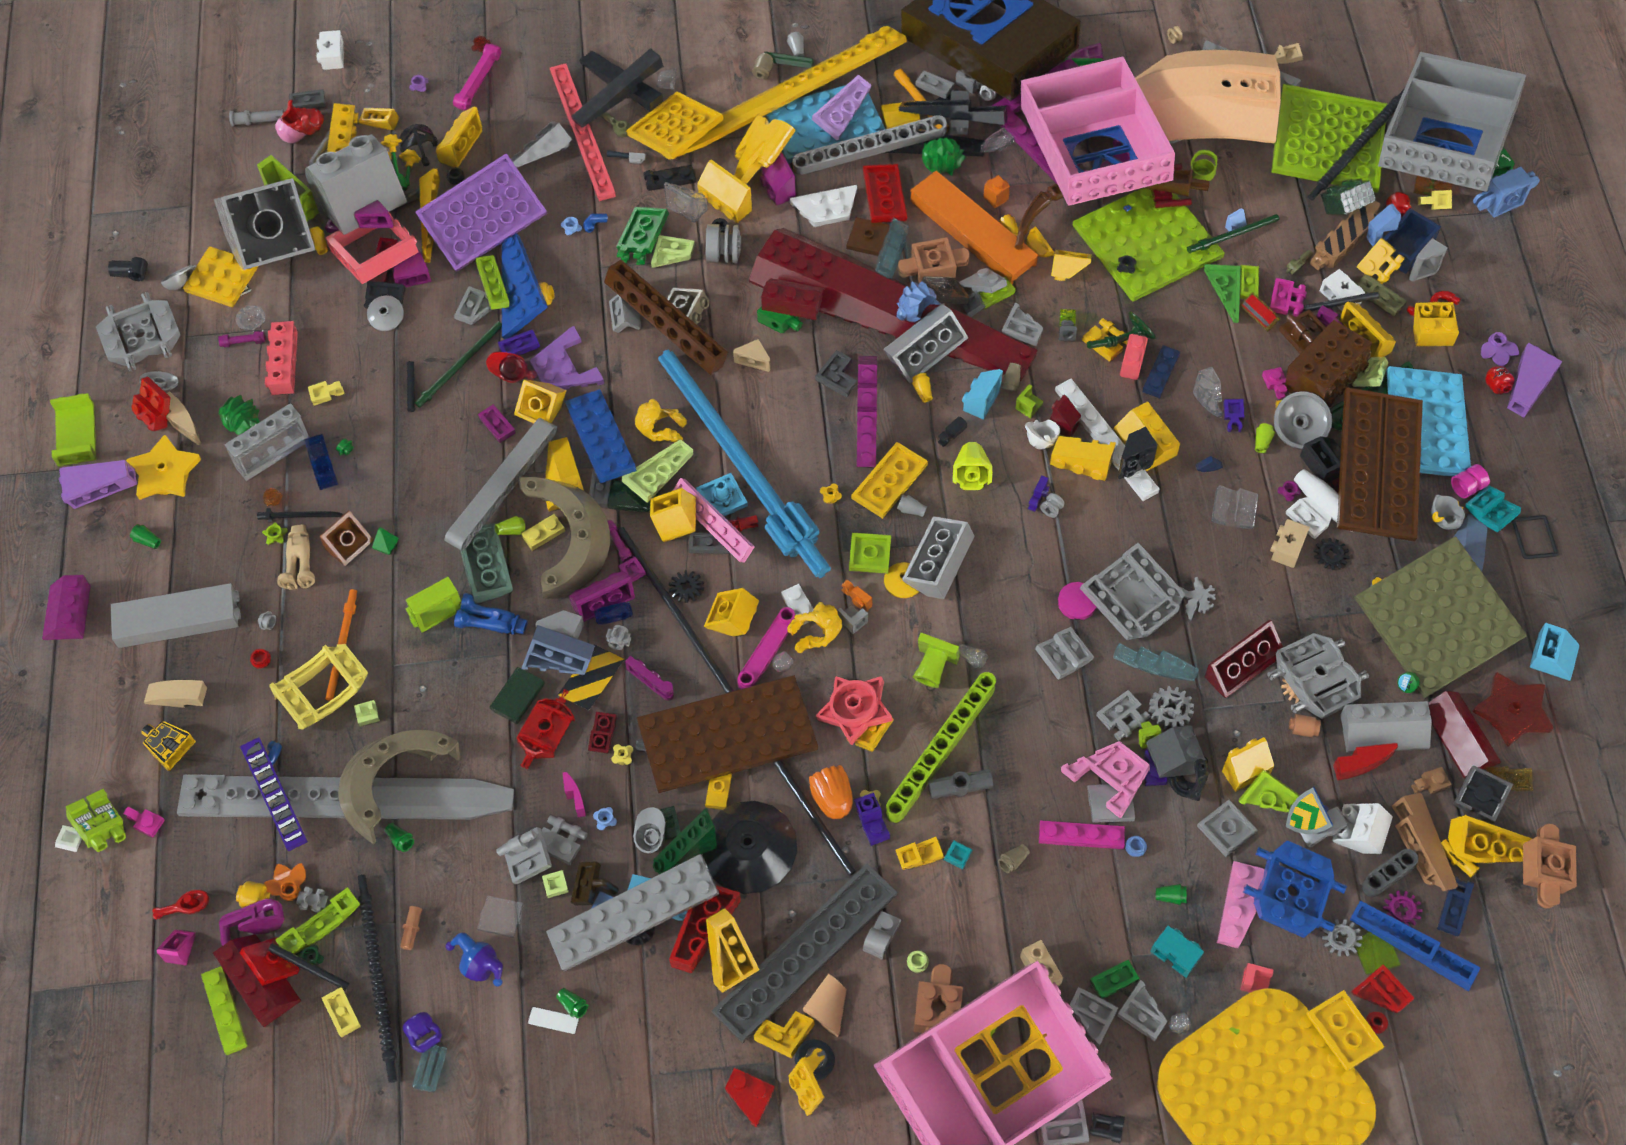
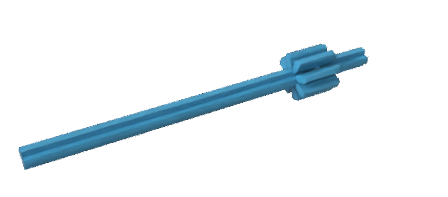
(787, 525)

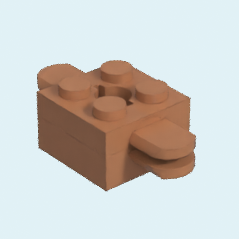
(932, 253)
(1559, 870)
(936, 999)

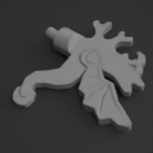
(1198, 595)

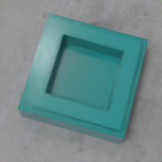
(958, 854)

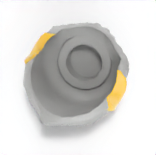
(1447, 512)

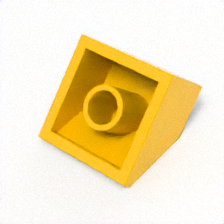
(732, 612)

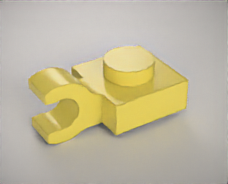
(1439, 199)
(322, 392)

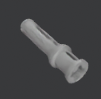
(251, 117)

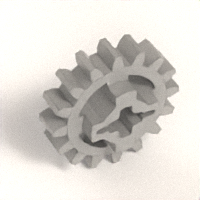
(1175, 701)

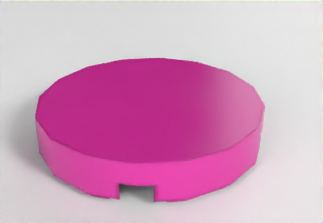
(1074, 602)

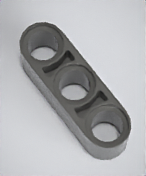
(1395, 865)

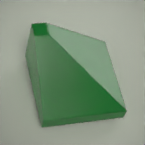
(384, 541)

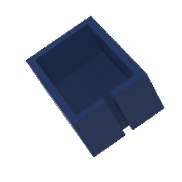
(1411, 237)

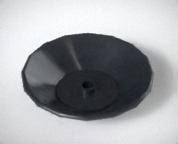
(756, 865)

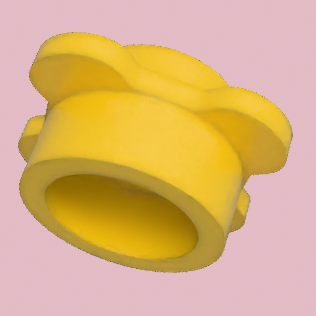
(830, 498)

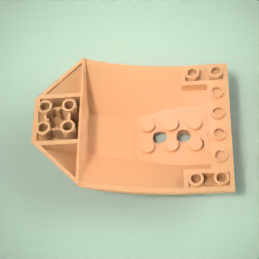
(1194, 104)

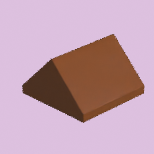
(345, 538)

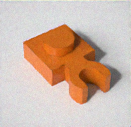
(859, 597)

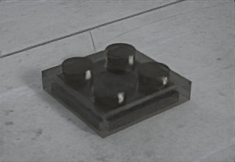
(947, 290)

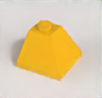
(1068, 263)
(539, 401)

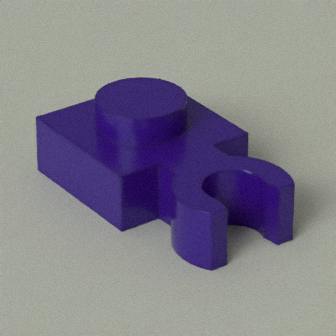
(1234, 412)
(1040, 491)
(1152, 777)

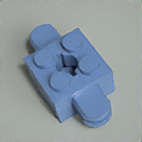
(1506, 191)

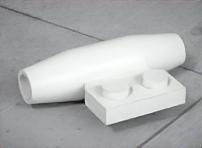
(1317, 507)

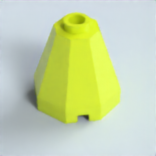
(972, 467)

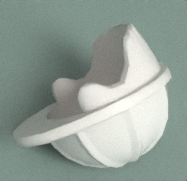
(1042, 434)

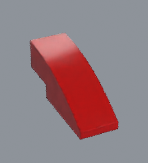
(1363, 760)

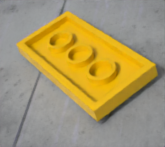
(889, 480)

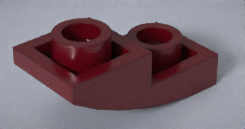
(602, 732)

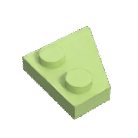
(672, 250)
(1373, 374)

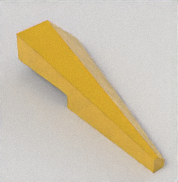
(429, 189)

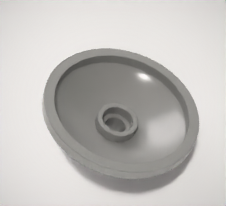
(1310, 410)

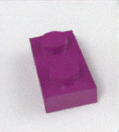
(496, 423)

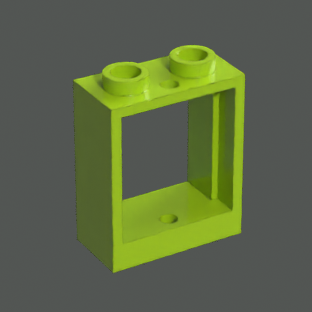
(433, 605)

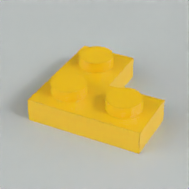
(785, 1039)

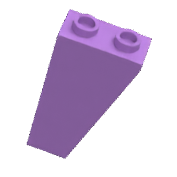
(1532, 377)
(95, 481)

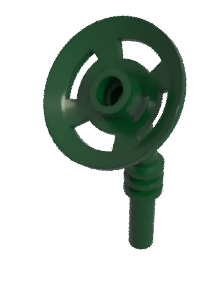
(1138, 328)

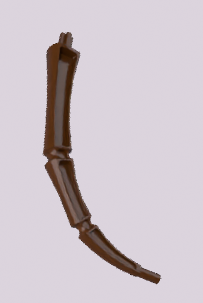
(1180, 185)

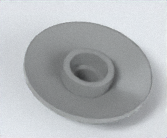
(388, 320)
(164, 380)

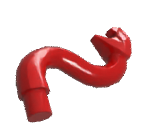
(1449, 296)

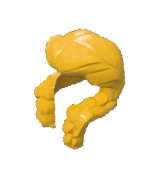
(650, 413)
(825, 617)

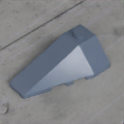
(1473, 536)

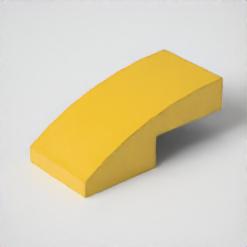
(919, 854)

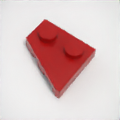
(1384, 990)
(749, 1094)

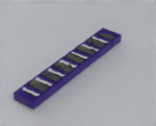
(273, 794)

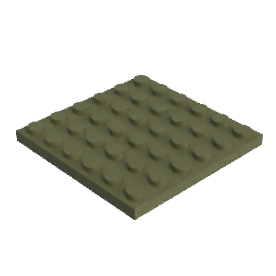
(1440, 616)

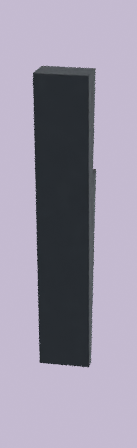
(607, 71)
(619, 88)
(958, 110)
(969, 145)

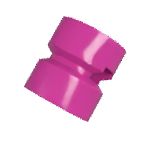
(1470, 481)

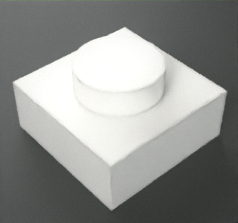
(68, 839)

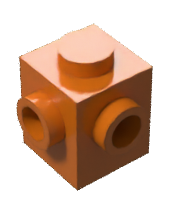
(996, 191)

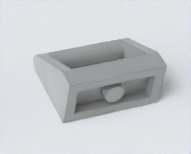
(1428, 260)

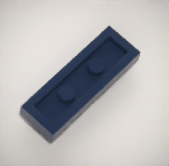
(1161, 371)

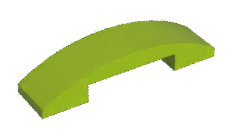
(320, 924)

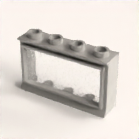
(267, 442)

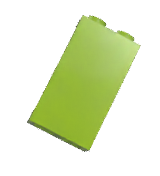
(273, 171)
(74, 430)

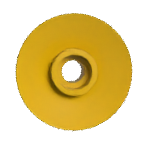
(895, 584)

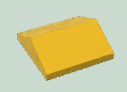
(894, 118)

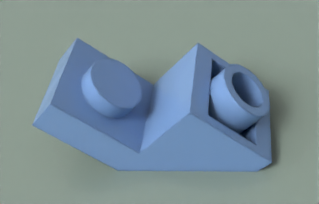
(1384, 221)

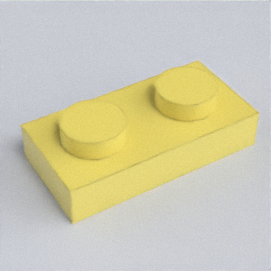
(543, 532)
(341, 1012)

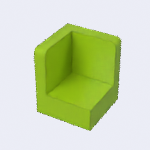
(1028, 403)

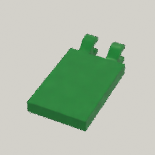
(641, 233)

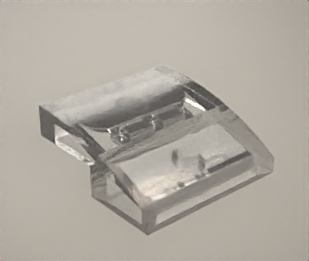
(1234, 507)

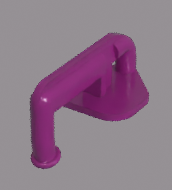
(252, 919)

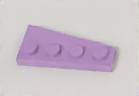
(842, 107)

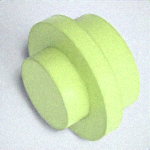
(917, 961)

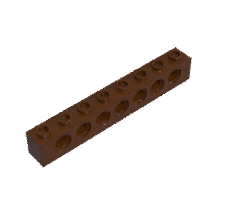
(666, 317)

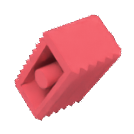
(1133, 357)

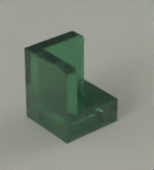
(672, 825)

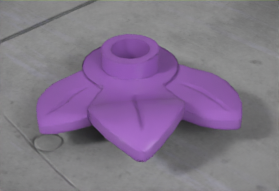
(1499, 351)

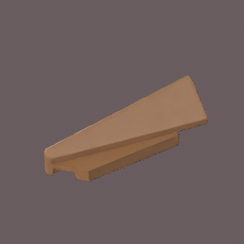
(1421, 836)

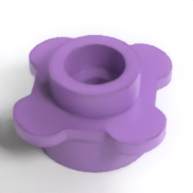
(418, 83)

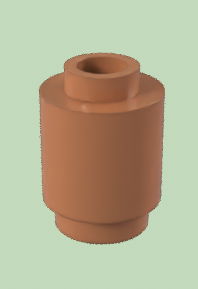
(1304, 725)

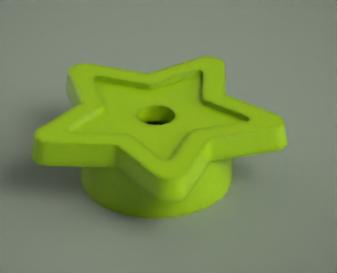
(275, 529)

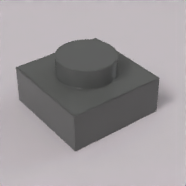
(974, 305)

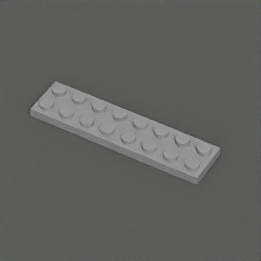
(632, 912)

